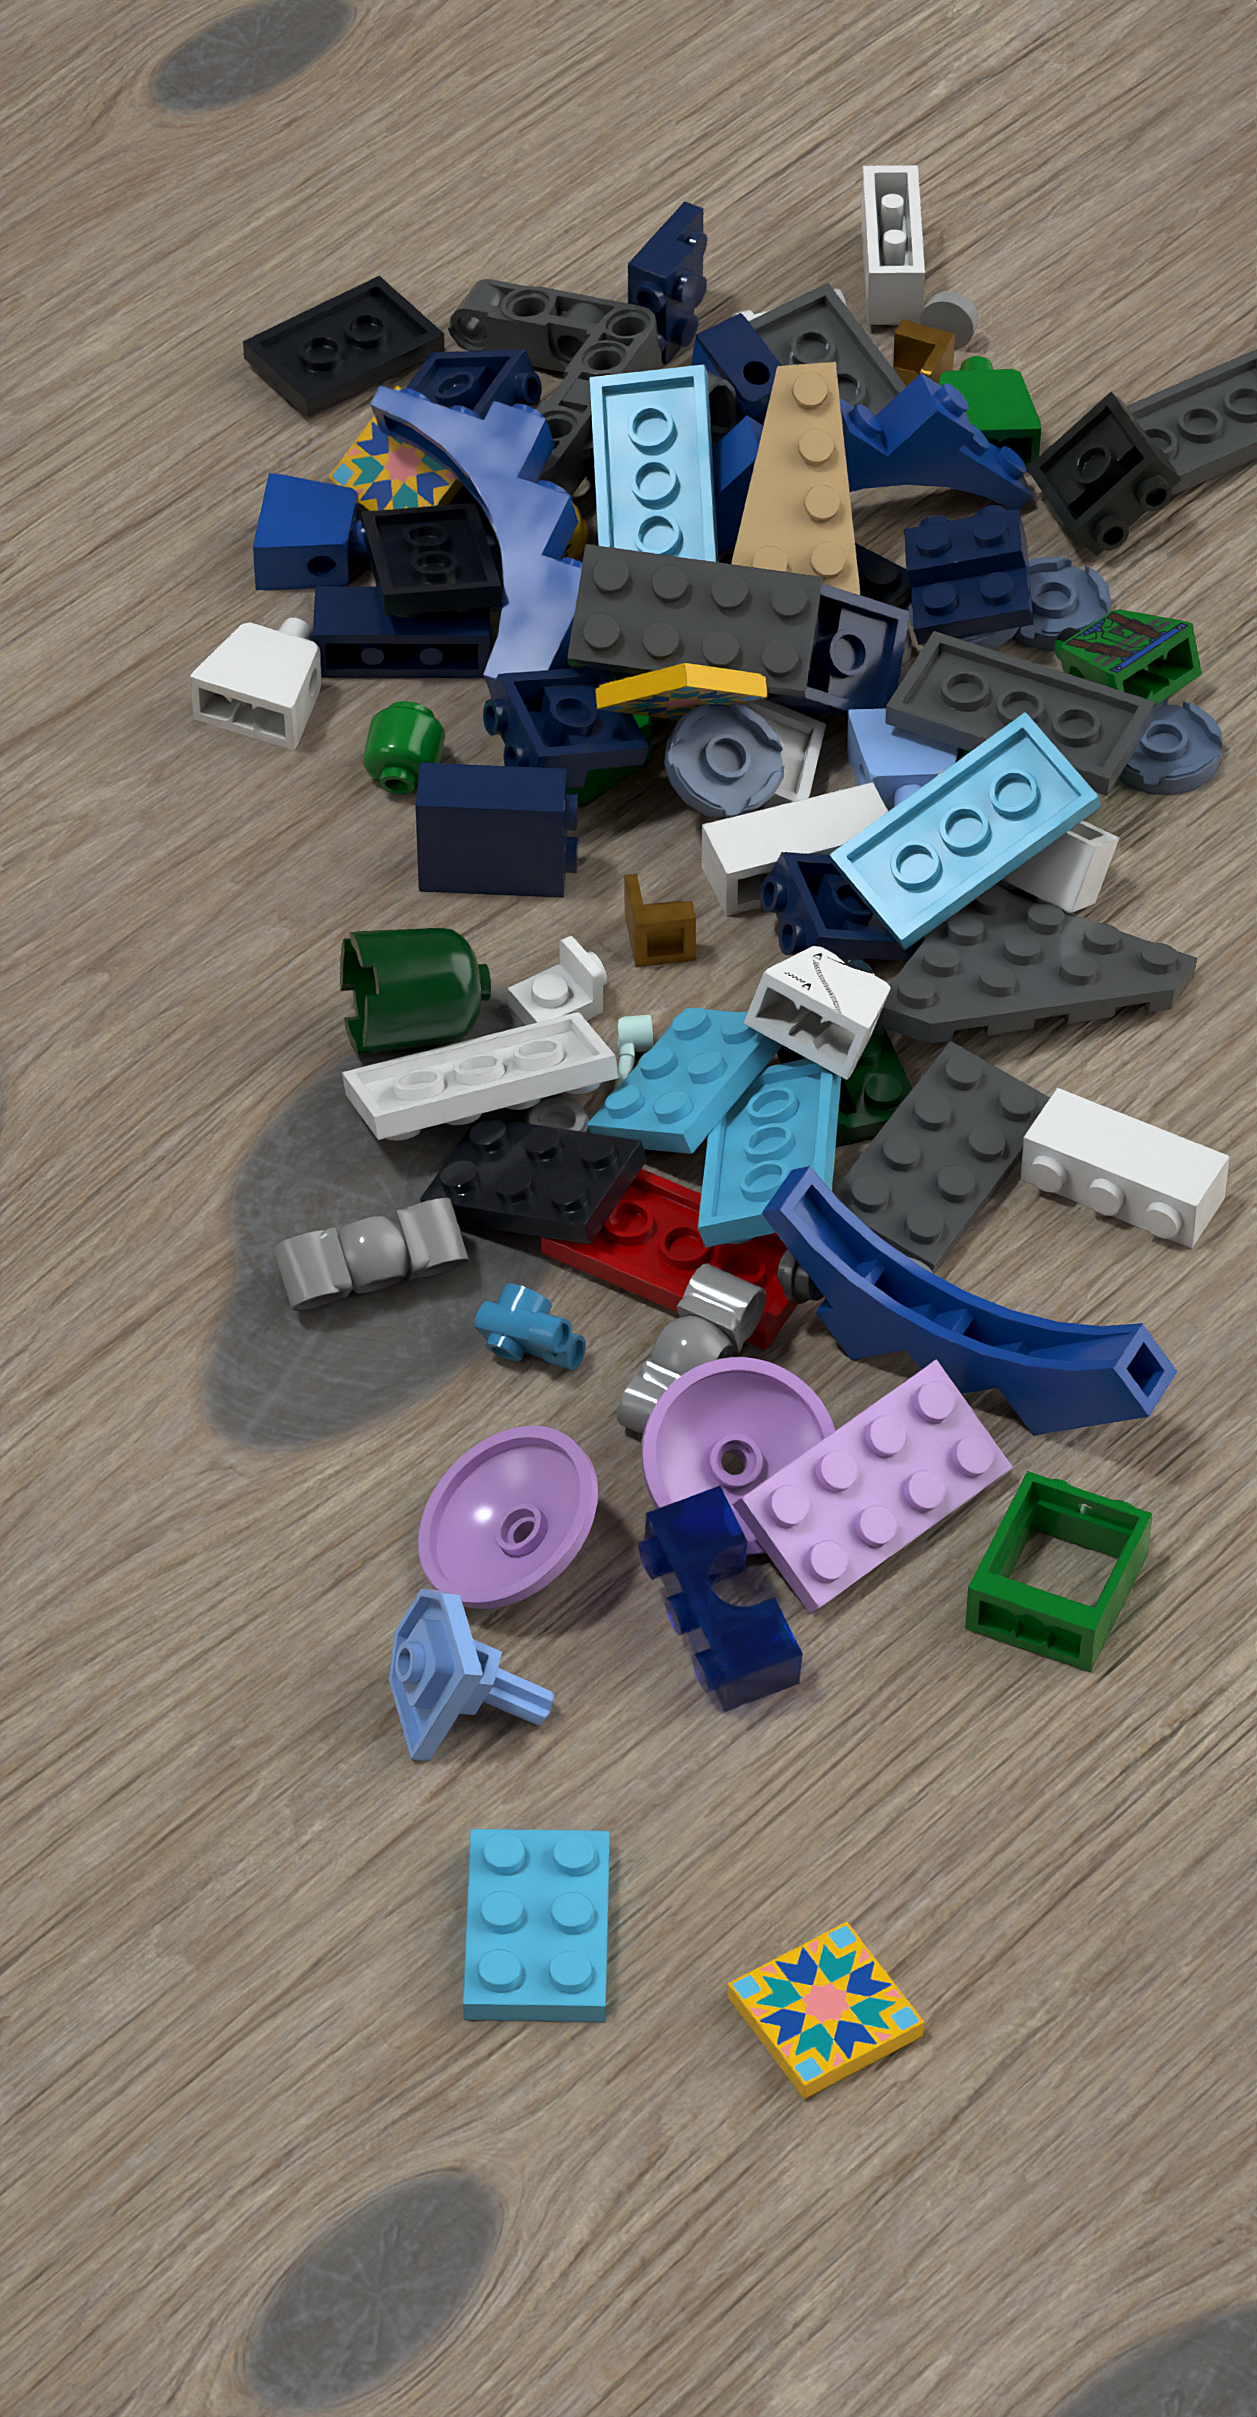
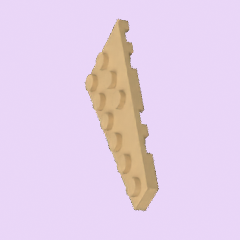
(799, 486)

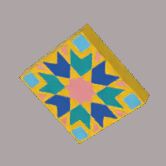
(393, 473)
(680, 689)
(825, 2010)

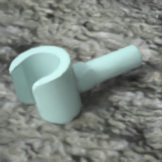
(634, 1035)

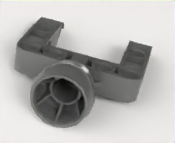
(583, 340)

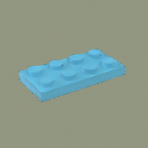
(655, 462)
(965, 830)
(774, 1127)

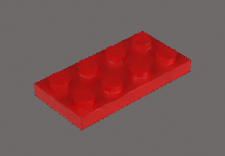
(656, 1248)

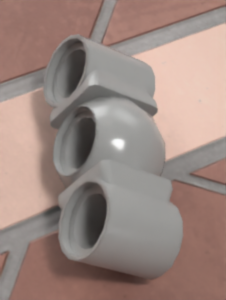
(370, 1254)
(713, 1323)

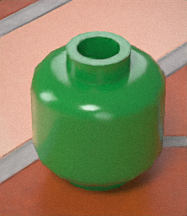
(399, 742)

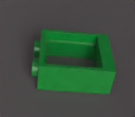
(1037, 1617)

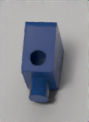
(306, 534)

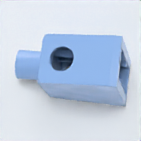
(893, 757)

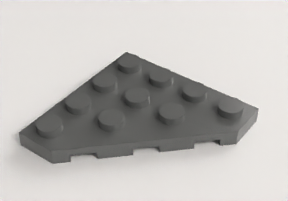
(1023, 961)

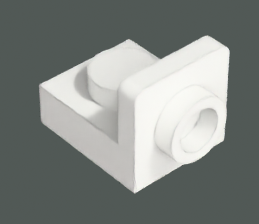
(562, 989)

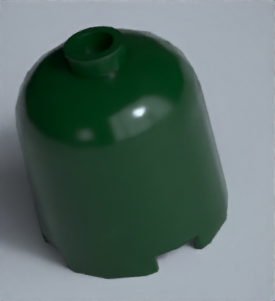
(411, 988)

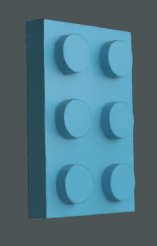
(686, 1081)
(537, 1925)

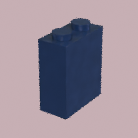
(495, 830)

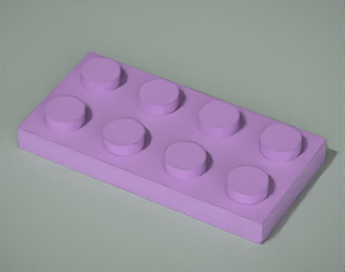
(872, 1486)

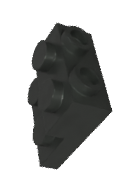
(1104, 475)

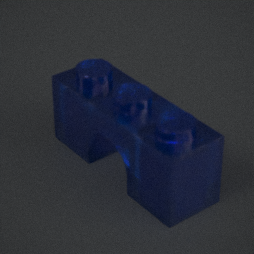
(737, 1648)

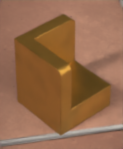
(922, 351)
(658, 930)

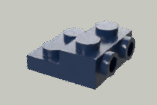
(670, 278)
(478, 379)
(969, 574)
(853, 655)
(555, 723)
(825, 911)

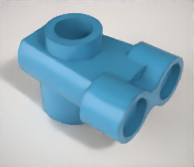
(523, 1325)

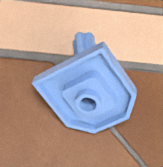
(447, 1673)

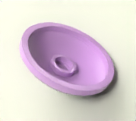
(724, 1409)
(508, 1516)

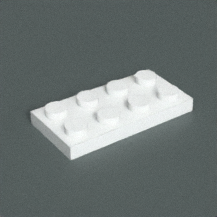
(480, 1076)

